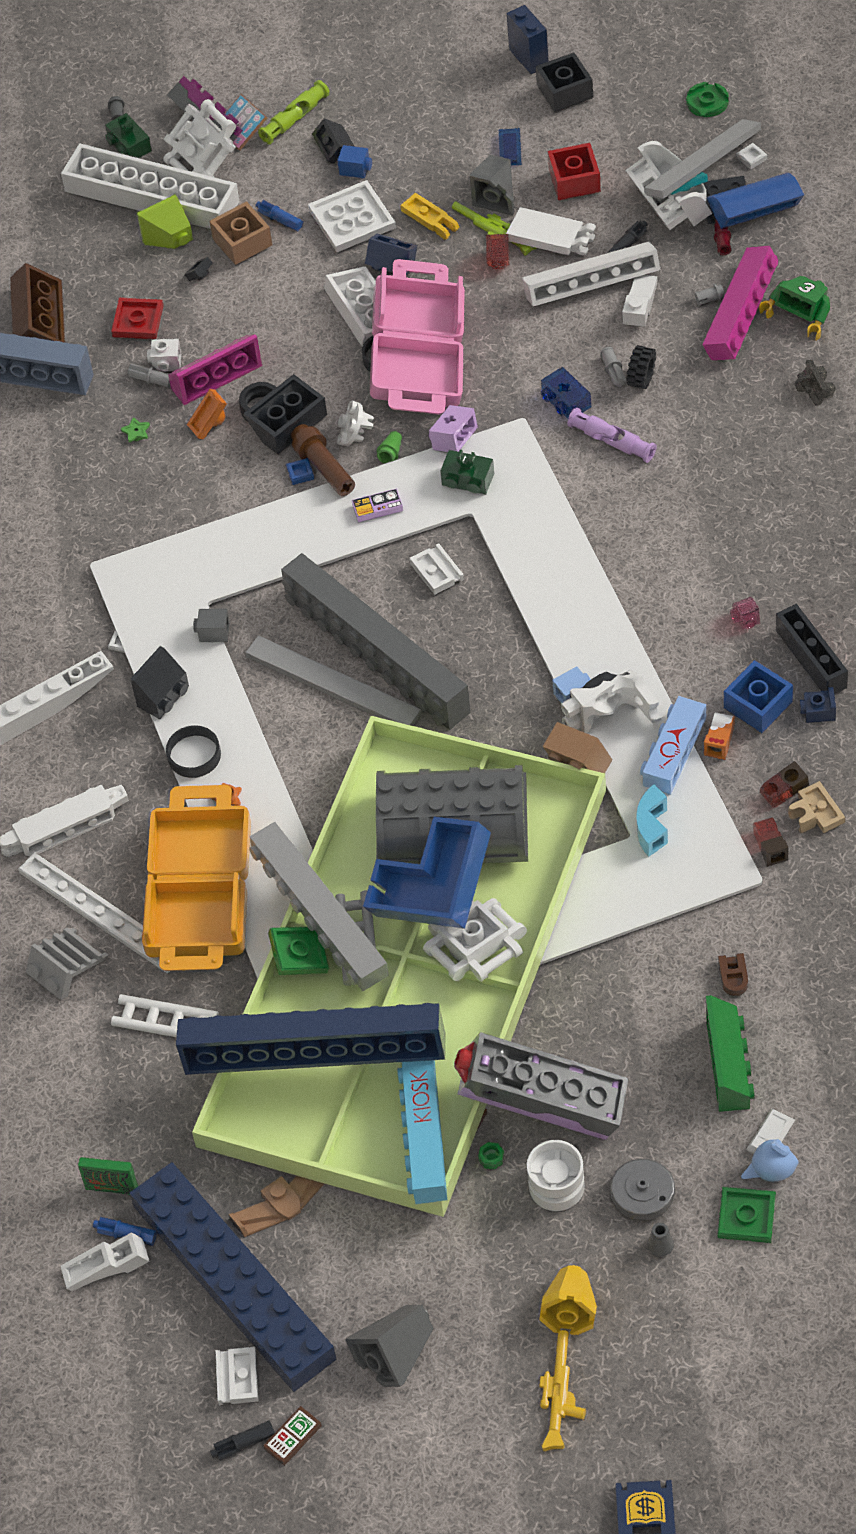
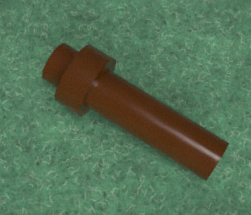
(311, 444)

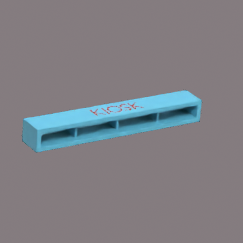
(423, 1130)

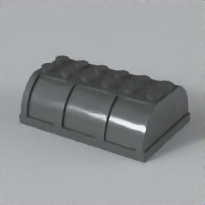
(488, 796)

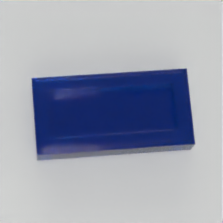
(510, 145)

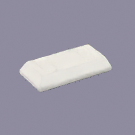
(773, 1127)

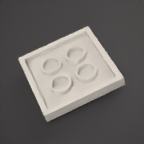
(351, 216)

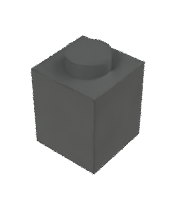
(212, 625)

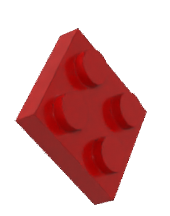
(137, 318)

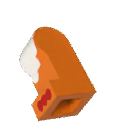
(719, 735)

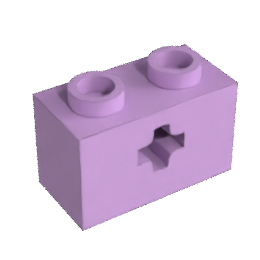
(453, 428)

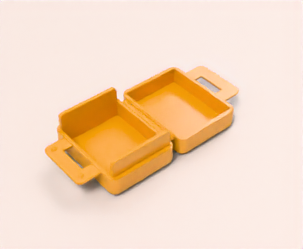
(196, 880)

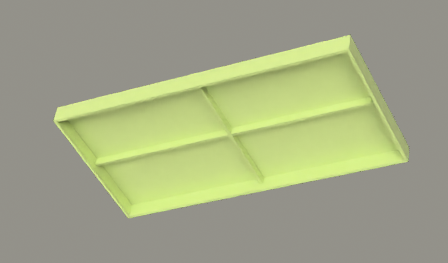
(347, 1119)

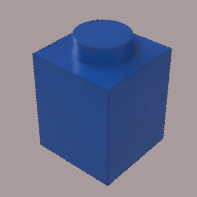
(354, 161)

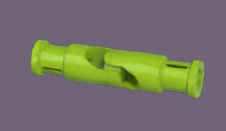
(284, 120)

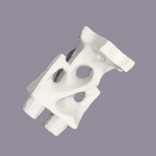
(595, 701)

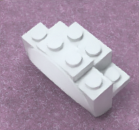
(674, 207)

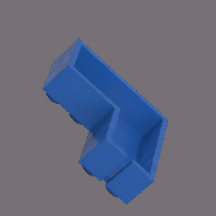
(441, 885)

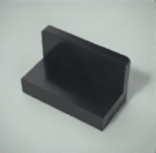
(330, 139)

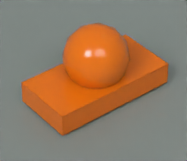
(208, 414)

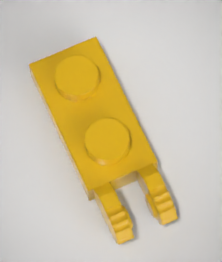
(429, 215)

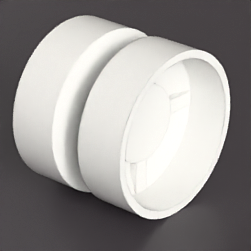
(555, 1175)

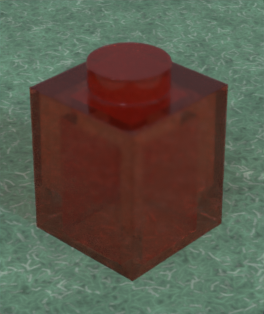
(497, 250)

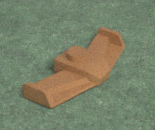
(281, 1203)

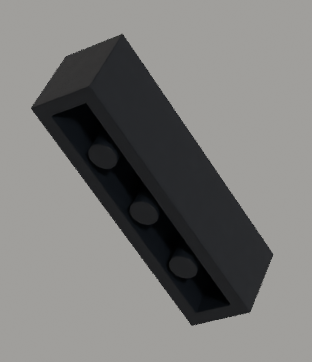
(811, 649)

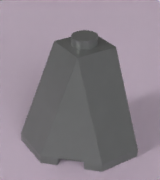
(493, 185)
(392, 1344)

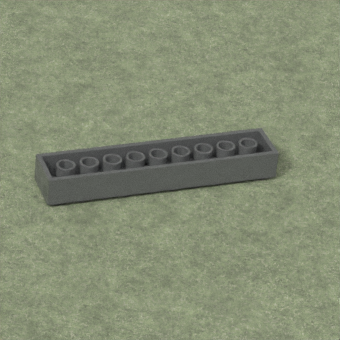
(376, 641)

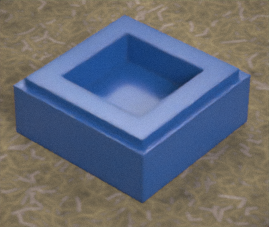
(300, 471)

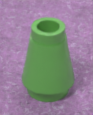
(389, 448)

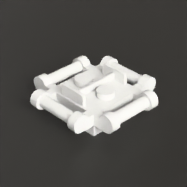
(200, 140)
(478, 941)

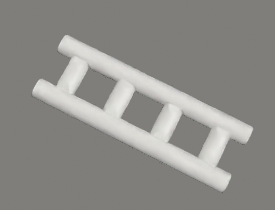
(154, 1008)

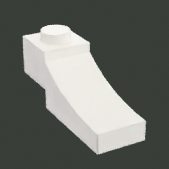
(639, 300)
(105, 1261)

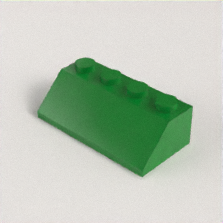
(727, 1055)

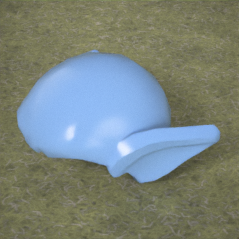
(771, 1162)

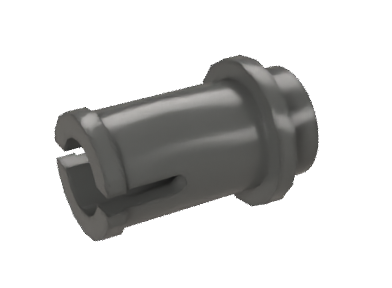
(116, 106)

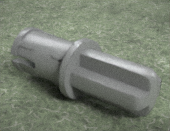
(613, 366)
(149, 375)

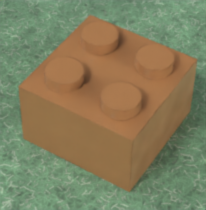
(241, 233)
(576, 749)

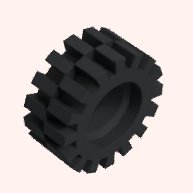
(641, 367)

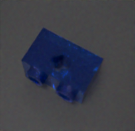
(565, 392)

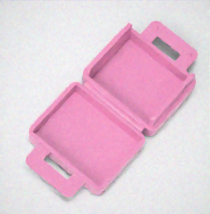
(417, 339)

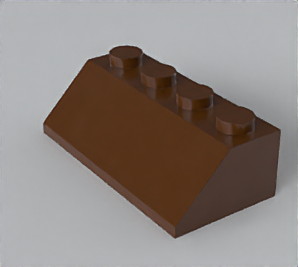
(37, 304)

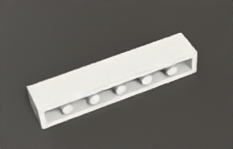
(591, 273)

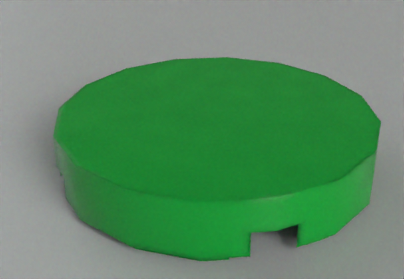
(707, 99)

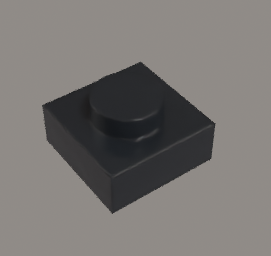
(199, 269)

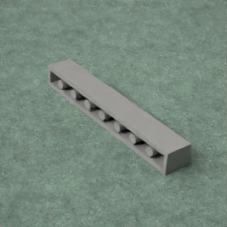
(318, 906)

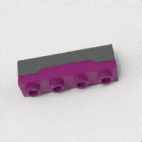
(189, 92)

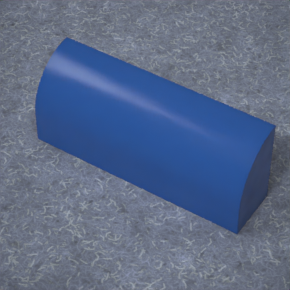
(755, 199)

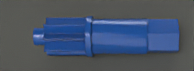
(279, 215)
(120, 1229)

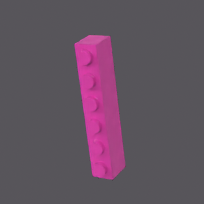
(740, 303)

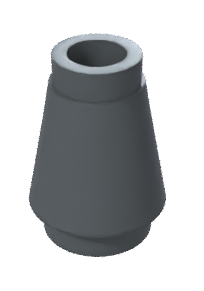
(660, 1240)

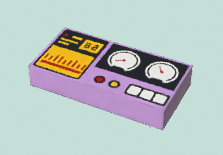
(377, 505)

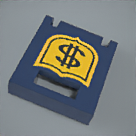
(645, 1506)

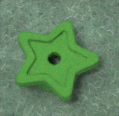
(136, 435)

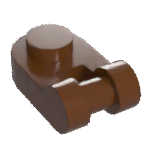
(733, 980)

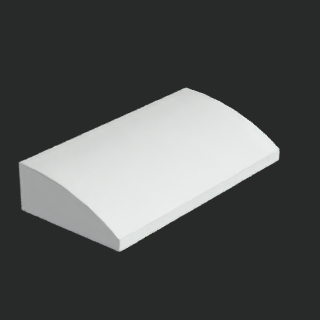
(353, 298)

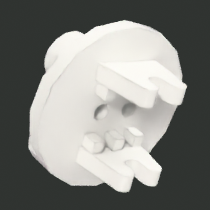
(352, 423)

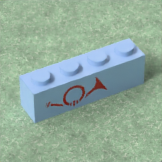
(674, 744)

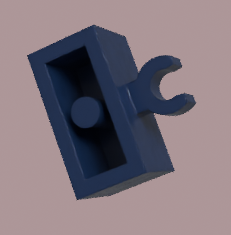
(385, 250)

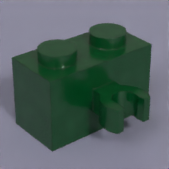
(127, 137)
(467, 471)

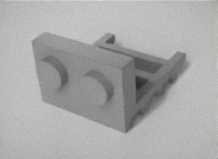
(55, 968)

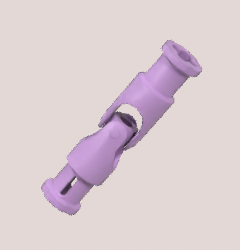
(602, 431)

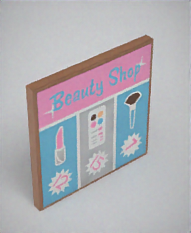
(249, 119)

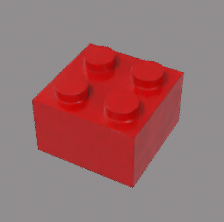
(574, 171)

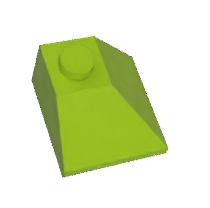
(165, 224)

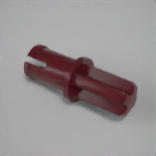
(722, 237)

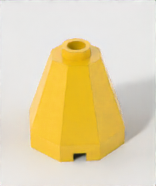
(569, 1302)

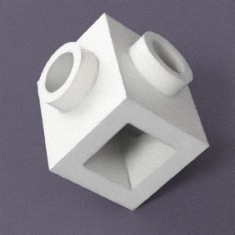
(165, 355)

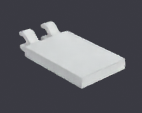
(550, 232)

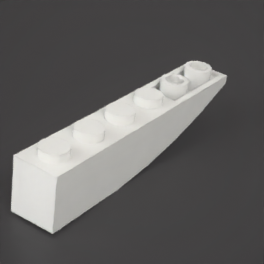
(51, 696)

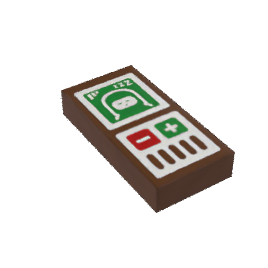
(292, 1435)

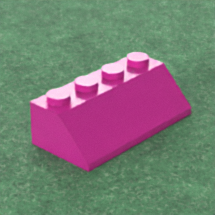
(216, 369)

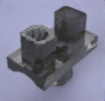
(813, 383)

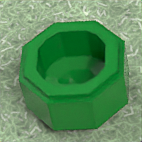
(491, 1155)

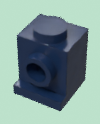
(818, 706)

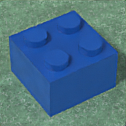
(758, 696)

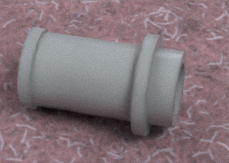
(710, 294)

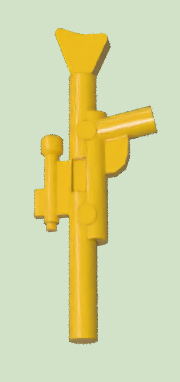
(562, 1400)

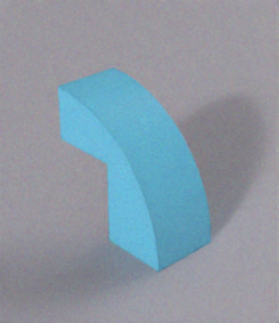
(650, 831)

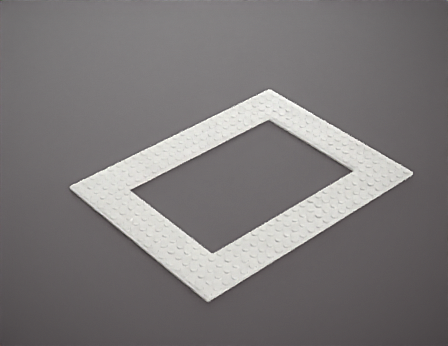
(564, 603)

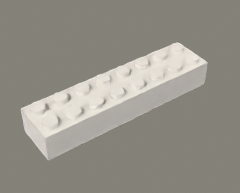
(143, 183)

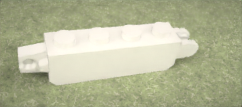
(63, 821)

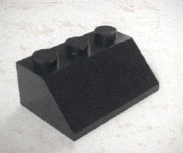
(284, 410)

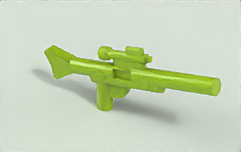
(492, 225)

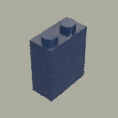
(527, 38)

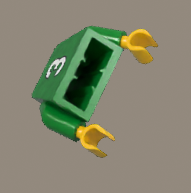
(803, 298)

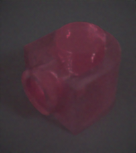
(745, 613)

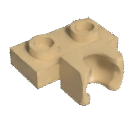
(816, 808)

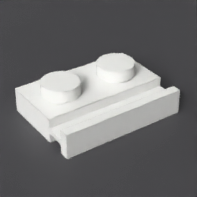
(436, 569)
(237, 1376)

